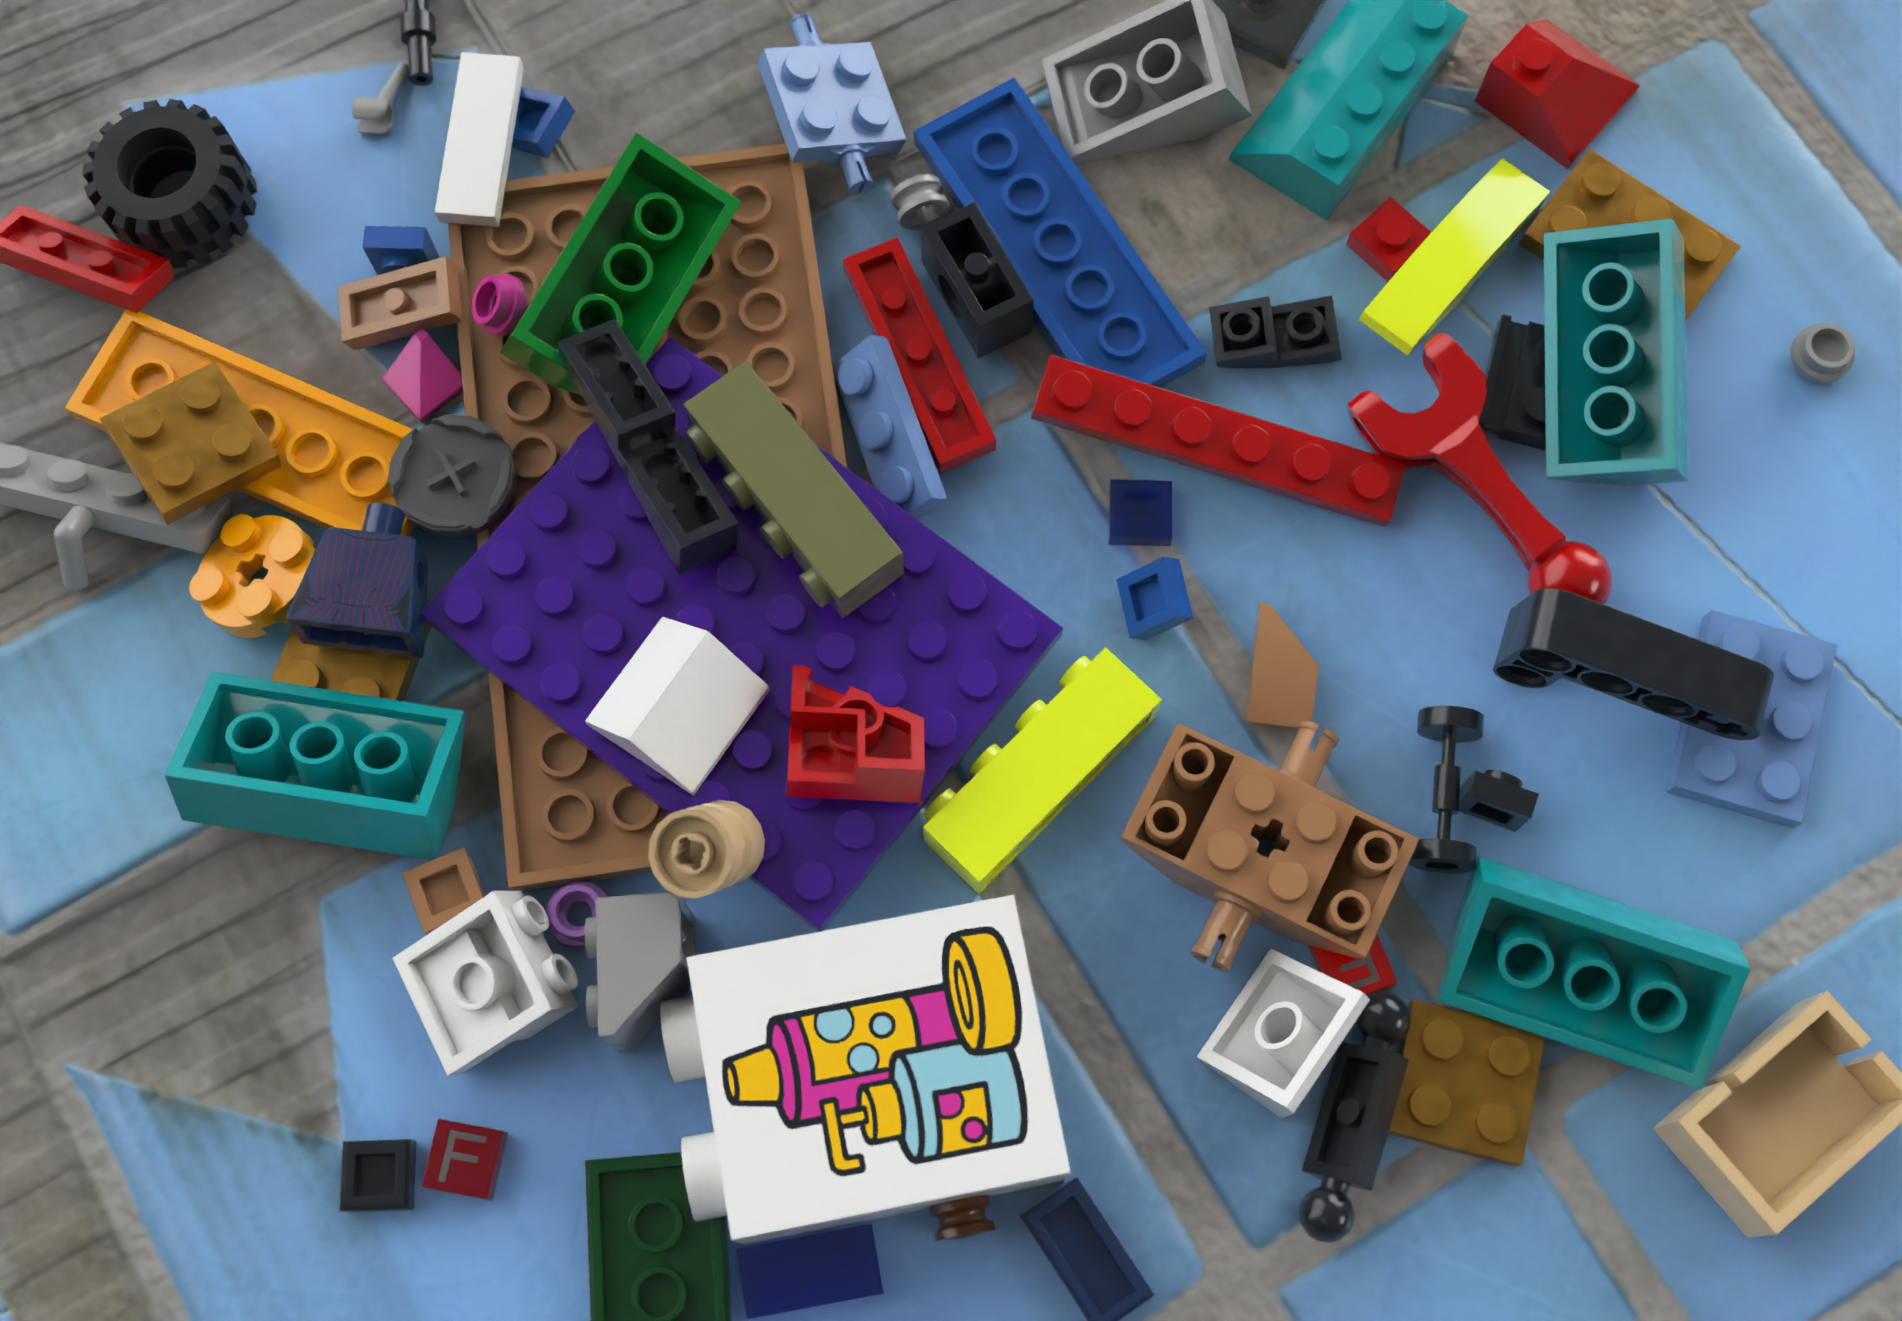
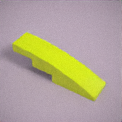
(1454, 256)

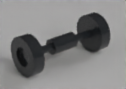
(1450, 726)

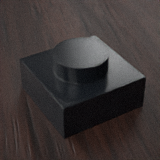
(1497, 799)

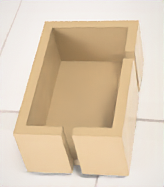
(1786, 1116)

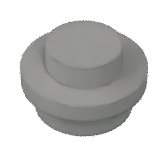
(1823, 352)

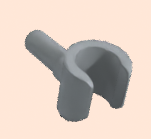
(378, 113)

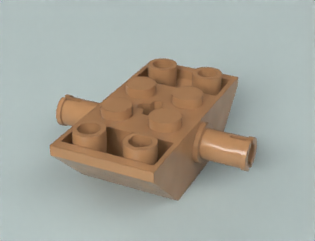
(1330, 863)

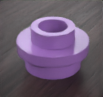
(562, 904)

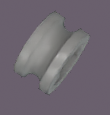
(919, 201)

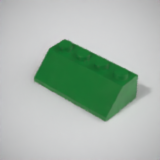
(625, 260)

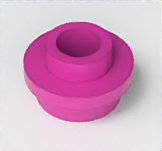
(499, 303)

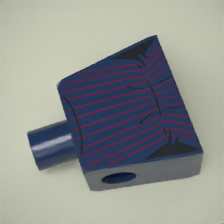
(364, 588)

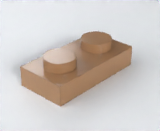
(399, 303)

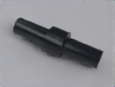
(418, 34)

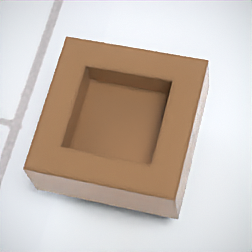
(443, 888)

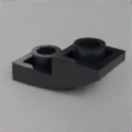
(1275, 336)

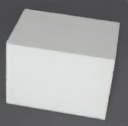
(679, 703)
(1282, 1032)

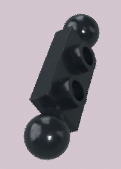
(1355, 1117)

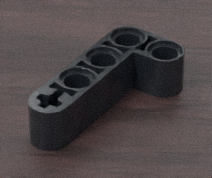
(1633, 660)

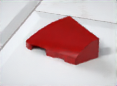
(851, 745)

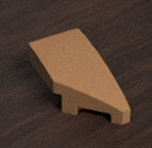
(1281, 674)

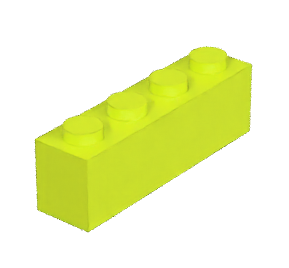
(1040, 769)

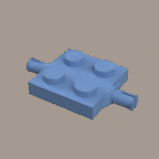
(831, 102)

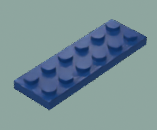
(1081, 270)

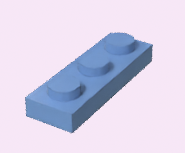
(888, 427)

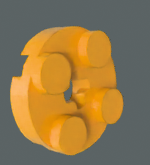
(231, 561)

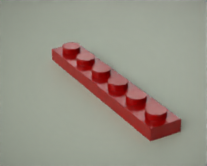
(1218, 440)

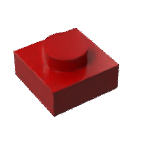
(1387, 238)

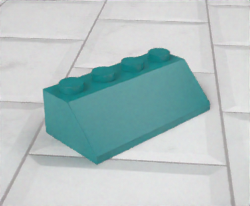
(1349, 98)
(1615, 354)
(319, 765)
(1592, 972)

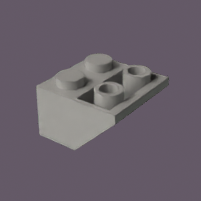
(640, 962)

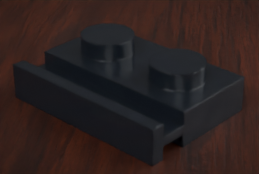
(1516, 384)

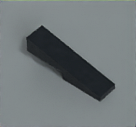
(650, 450)

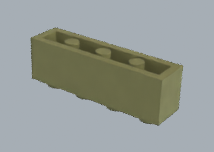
(793, 490)

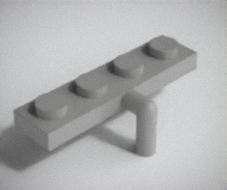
(99, 499)

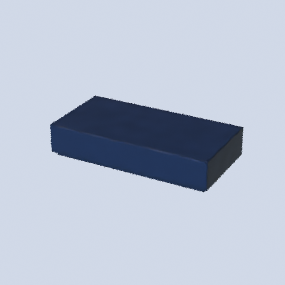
(1086, 1254)

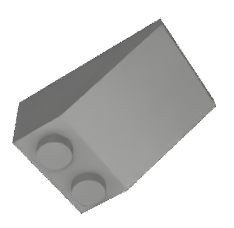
(1147, 82)

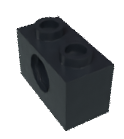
(976, 280)

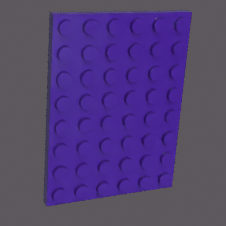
(584, 580)

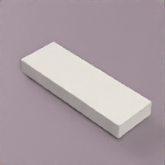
(479, 139)

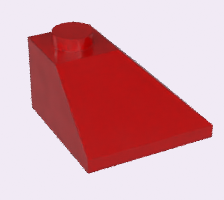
(1553, 90)

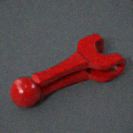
(1455, 446)

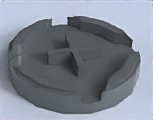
(453, 476)

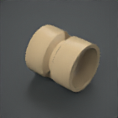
(706, 848)

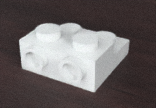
(487, 979)

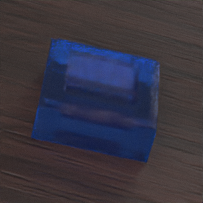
(1140, 512)

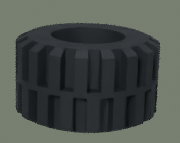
(148, 149)

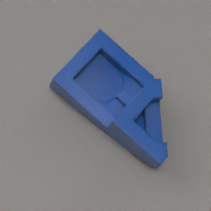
(540, 121)

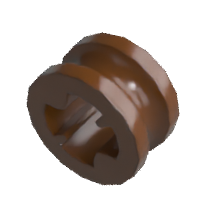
(962, 1218)

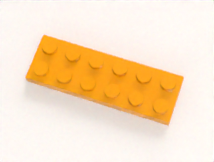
(328, 448)

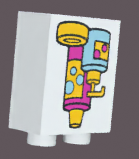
(865, 1072)

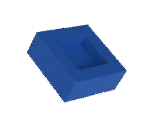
(397, 247)
(1154, 598)

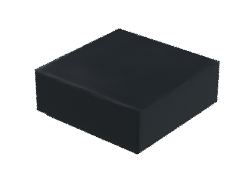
(378, 1175)

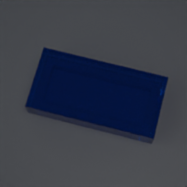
(809, 1271)

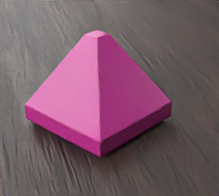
(423, 377)

